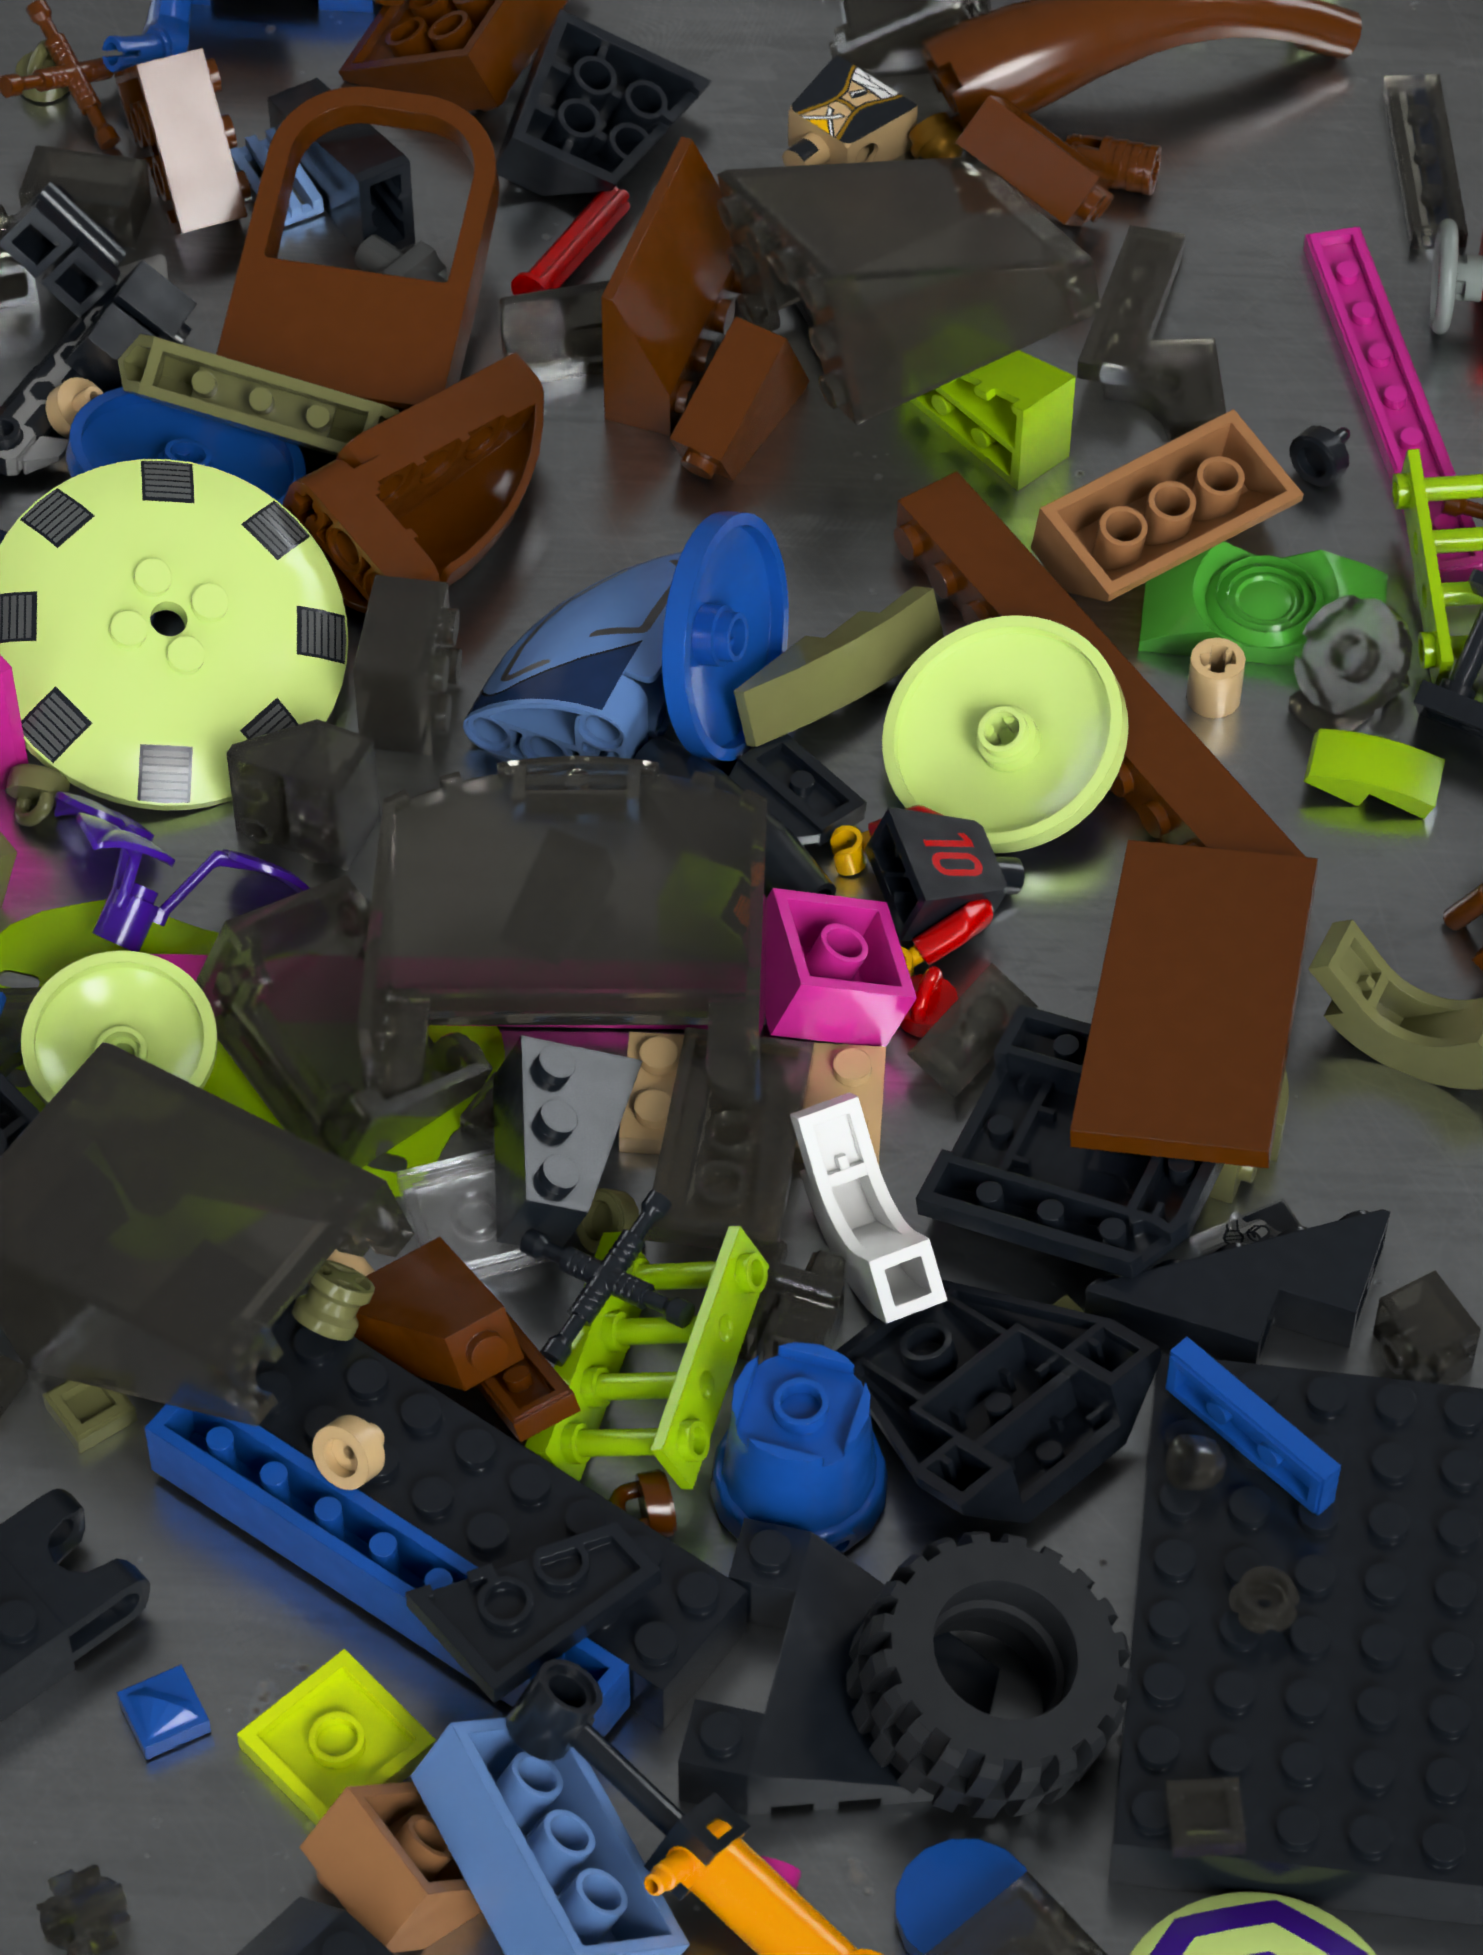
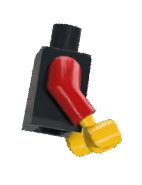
(932, 875)

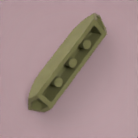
(246, 395)

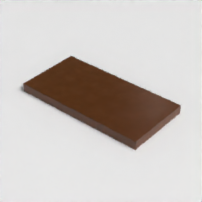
(1195, 1004)

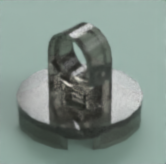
(1354, 656)

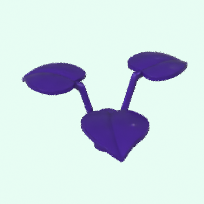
(131, 906)

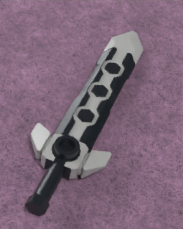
(23, 413)

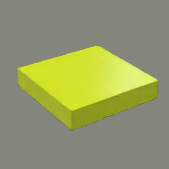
(333, 1735)

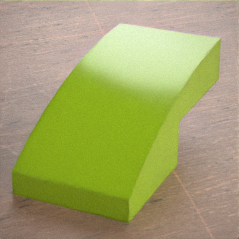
(1364, 764)

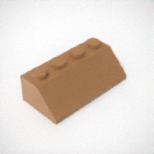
(1161, 509)

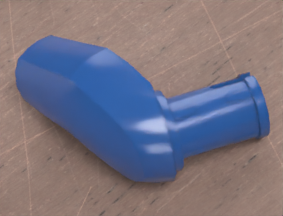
(163, 36)

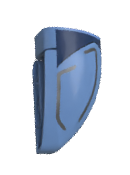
(583, 674)

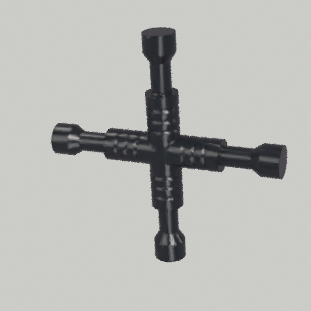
(606, 1278)

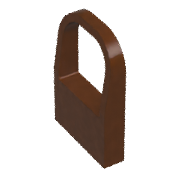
(351, 327)

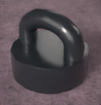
(1320, 454)

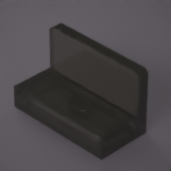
(555, 330)

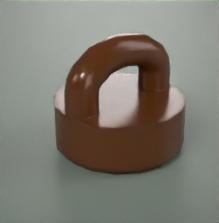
(653, 1499)

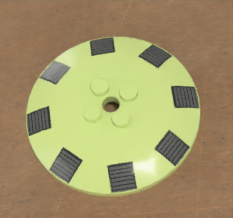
(150, 711)

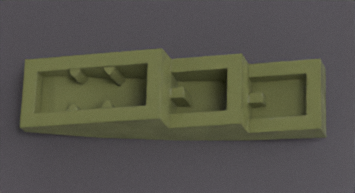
(836, 670)

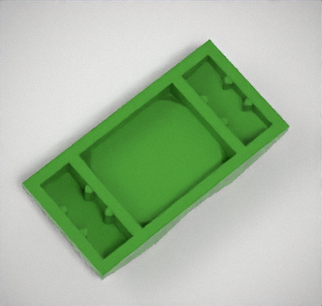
(1249, 600)

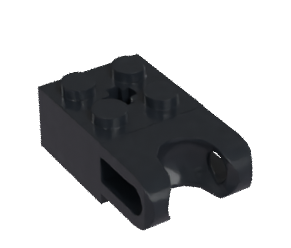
(52, 1612)

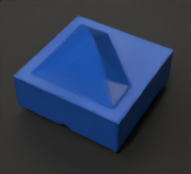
(164, 1712)

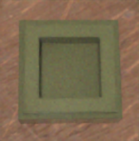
(88, 1412)

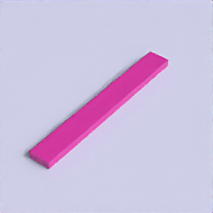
(1383, 372)

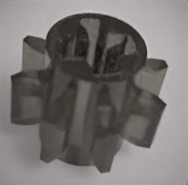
(83, 1912)

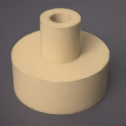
(67, 400)
(349, 1451)

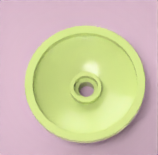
(123, 1002)

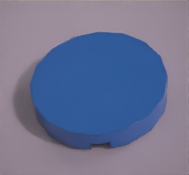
(948, 1887)

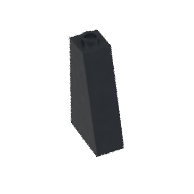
(356, 173)

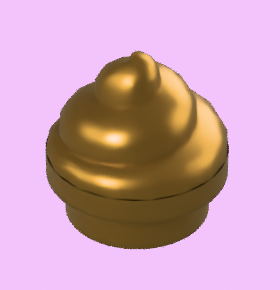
(936, 137)

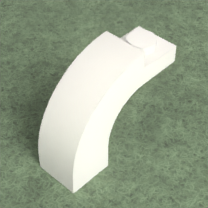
(885, 1258)

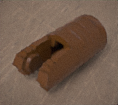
(1130, 163)

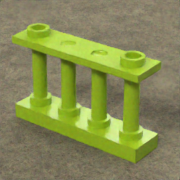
(1412, 492)
(692, 1391)

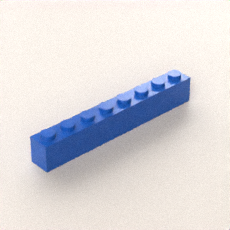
(334, 1532)

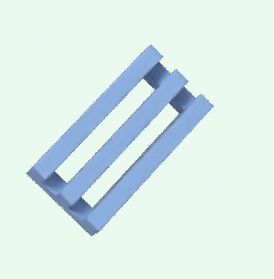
(258, 151)

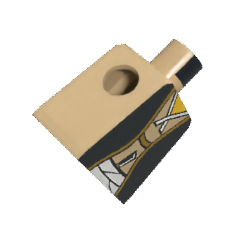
(848, 119)

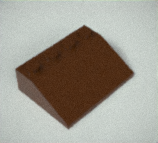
(451, 48)
(668, 298)

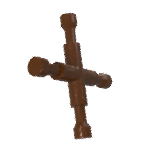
(66, 73)

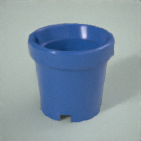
(801, 1448)

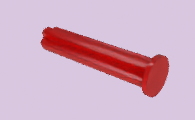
(574, 243)

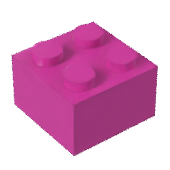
(834, 969)

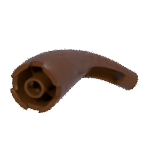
(1053, 47)

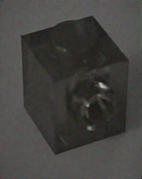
(1426, 1332)

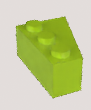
(1008, 415)

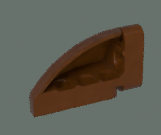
(428, 484)

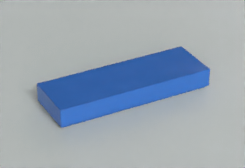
(1252, 1426)

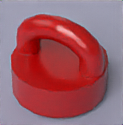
(933, 999)

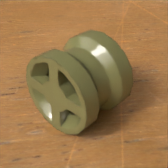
(334, 1301)

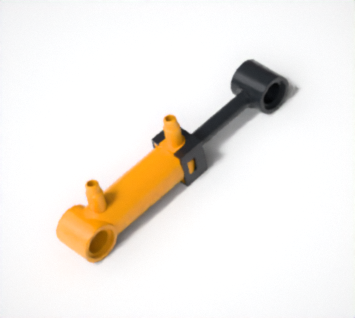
(700, 1848)

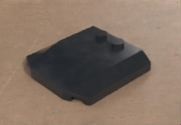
(1029, 1187)

